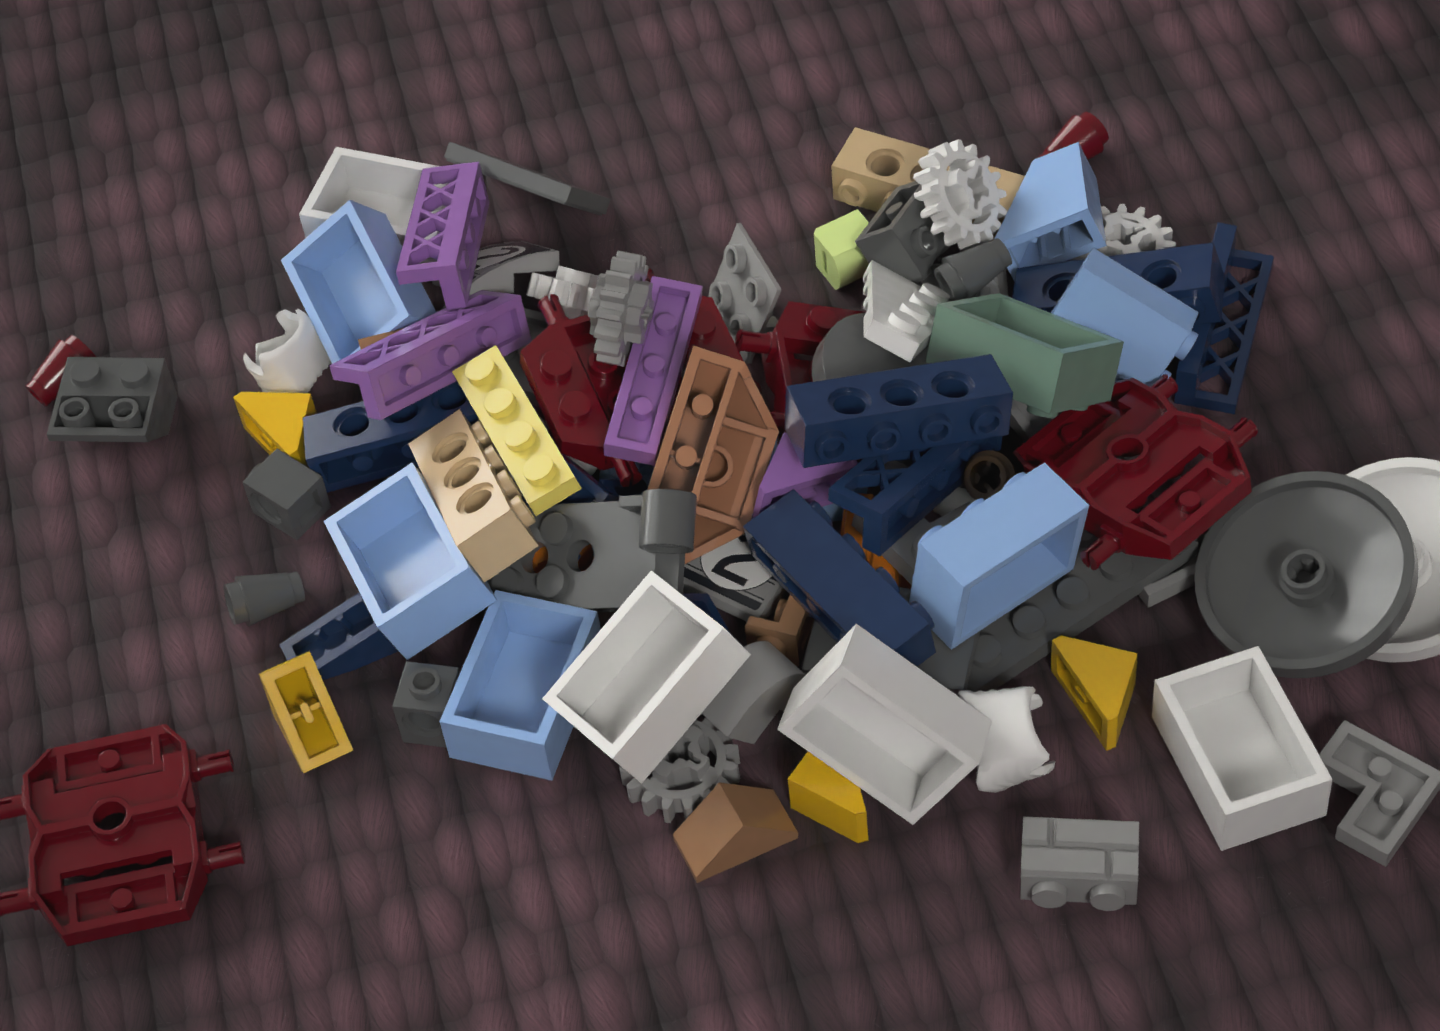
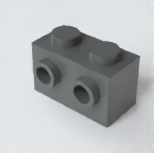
(900, 236)

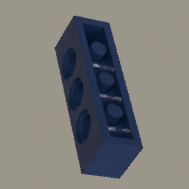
(1184, 272)
(897, 410)
(357, 449)

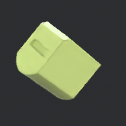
(837, 252)

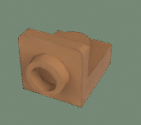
(787, 632)

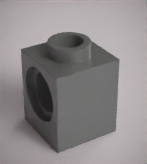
(286, 494)
(422, 700)

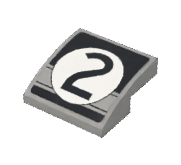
(500, 261)
(734, 581)

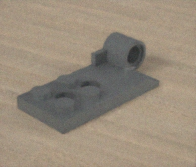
(627, 541)

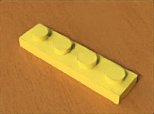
(516, 430)

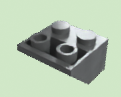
(113, 400)

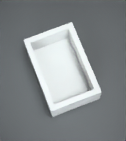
(370, 180)
(647, 676)
(885, 725)
(1241, 748)

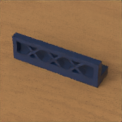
(1192, 368)
(905, 492)

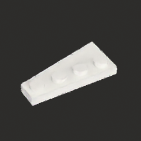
(899, 311)

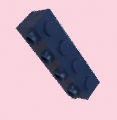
(834, 579)

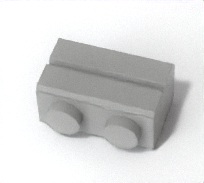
(1079, 862)

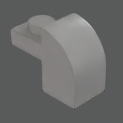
(754, 693)

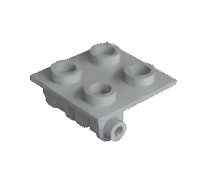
(745, 288)

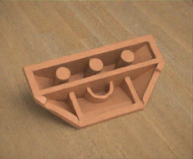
(716, 447)

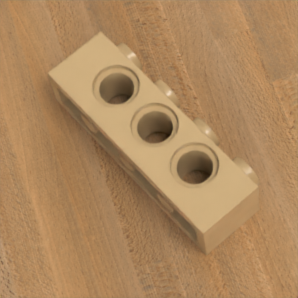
(876, 164)
(475, 494)

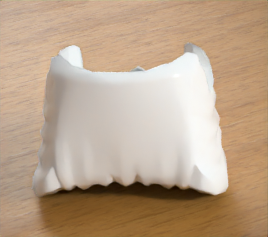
(290, 360)
(1012, 746)

